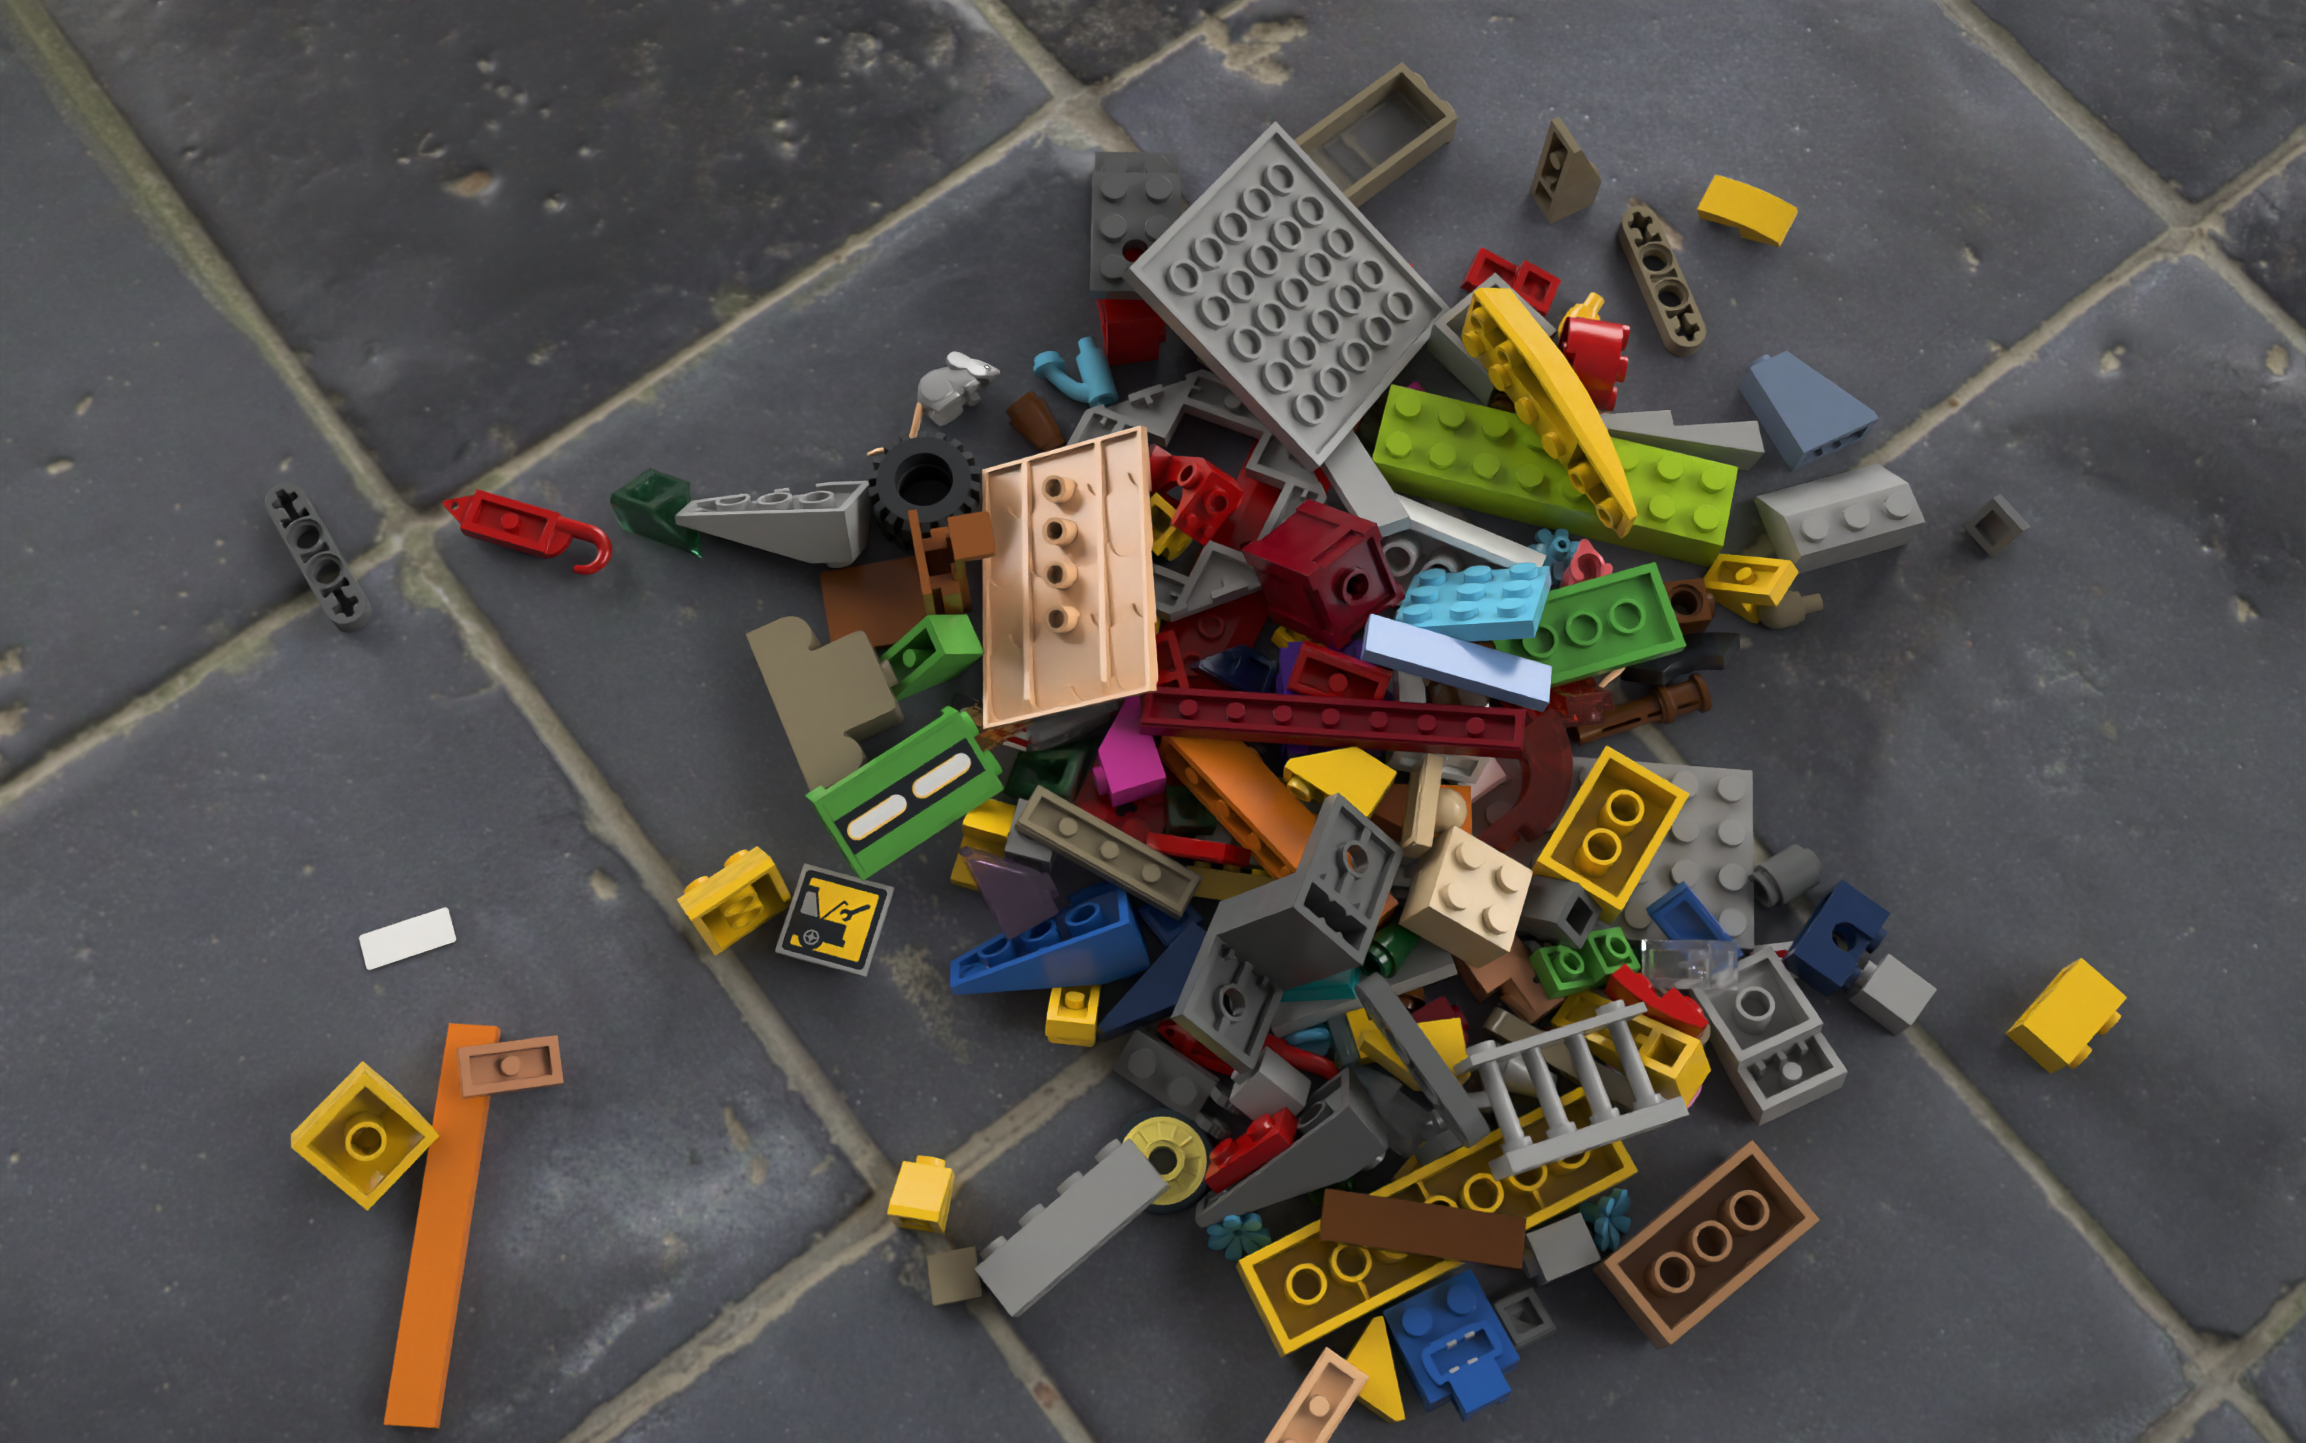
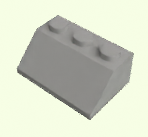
(1840, 517)

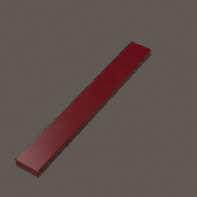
(1334, 722)

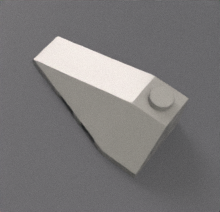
(809, 527)

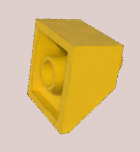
(363, 1136)

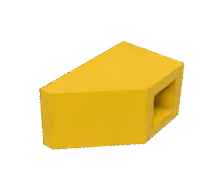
(1347, 771)

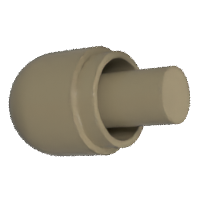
(1790, 610)

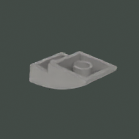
(1770, 1039)

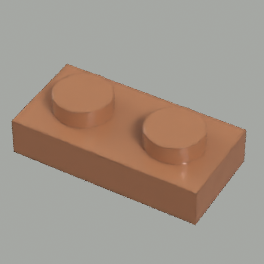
(509, 1067)

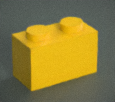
(2067, 1017)

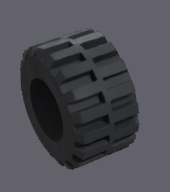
(918, 461)

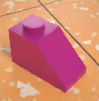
(1128, 760)

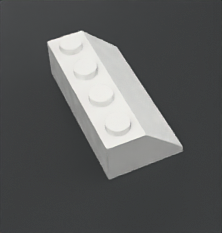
(1447, 544)

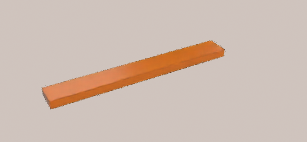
(439, 1243)

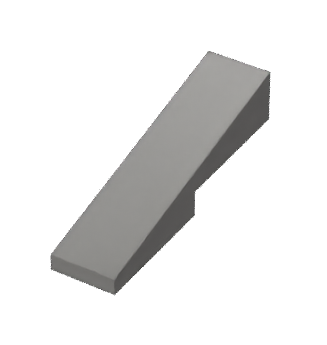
(1725, 443)

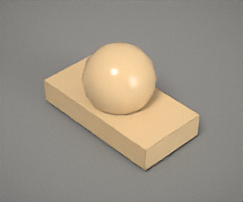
(1429, 807)

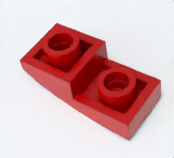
(1671, 1009)

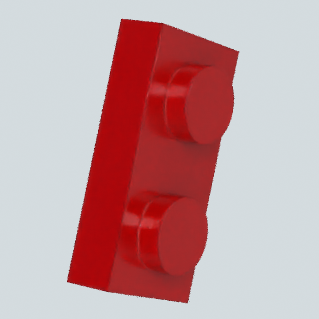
(1261, 1143)

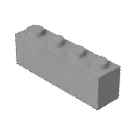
(1071, 1227)

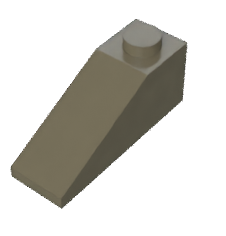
(1563, 176)

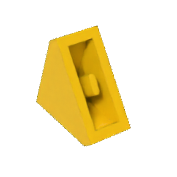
(1374, 1358)

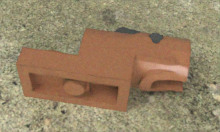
(1514, 978)

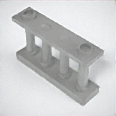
(1563, 1137)

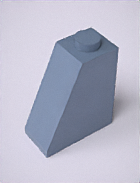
(1803, 409)

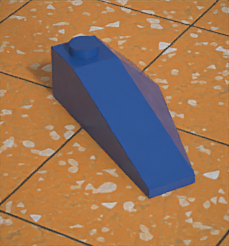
(1082, 945)

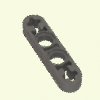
(315, 558)
(1422, 1060)

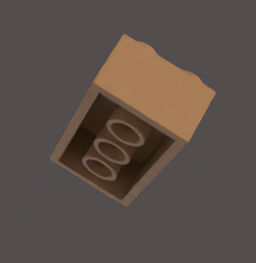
(1705, 1245)

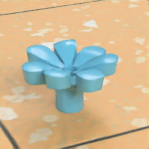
(1558, 551)

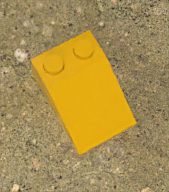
(735, 899)

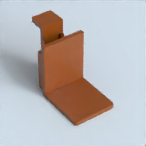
(898, 593)

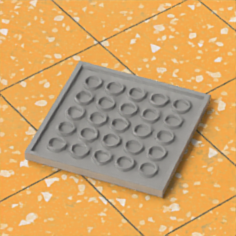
(1288, 296)

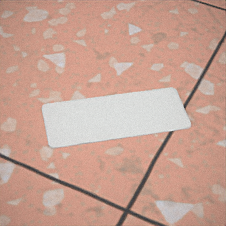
(407, 938)

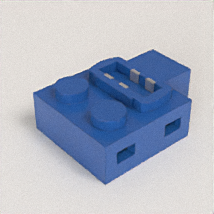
(1452, 1346)

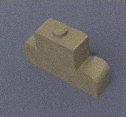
(826, 695)

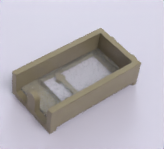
(1379, 134)

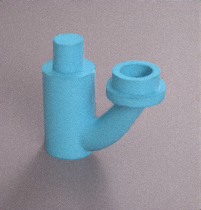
(1094, 369)

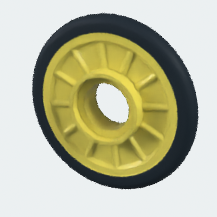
(1190, 1145)

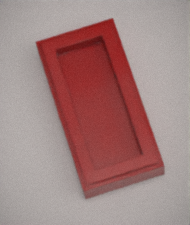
(1199, 849)

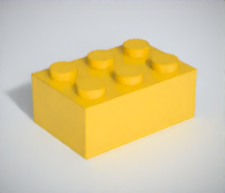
(1611, 831)

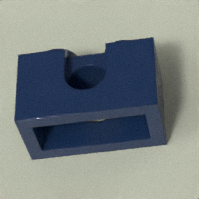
(1816, 956)

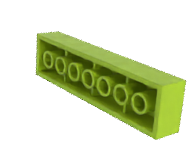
(1500, 468)

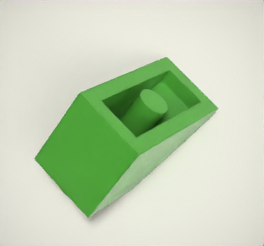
(933, 653)

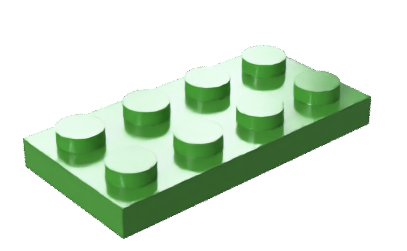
(1602, 626)

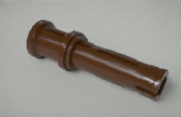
(1660, 705)

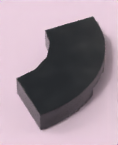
(1701, 652)

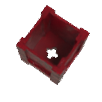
(1324, 573)

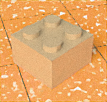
(1466, 898)

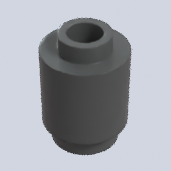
(1785, 876)

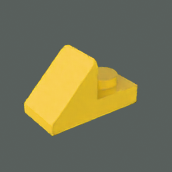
(1749, 581)
(985, 830)
(1073, 1015)

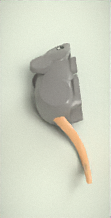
(948, 389)

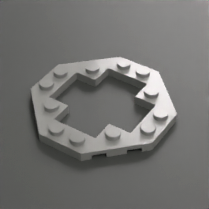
(1220, 571)

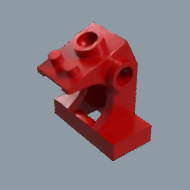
(1206, 497)

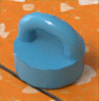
(1312, 1039)

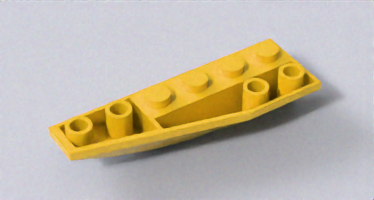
(1549, 399)

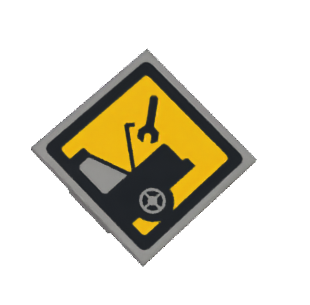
(834, 920)

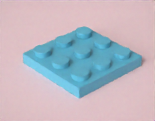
(1478, 602)

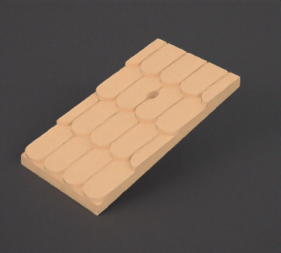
(1076, 606)

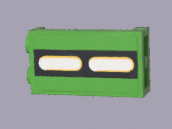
(908, 793)

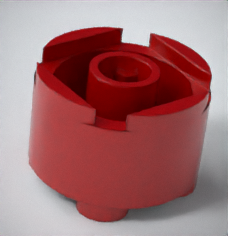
(1595, 356)

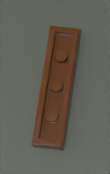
(1422, 1229)

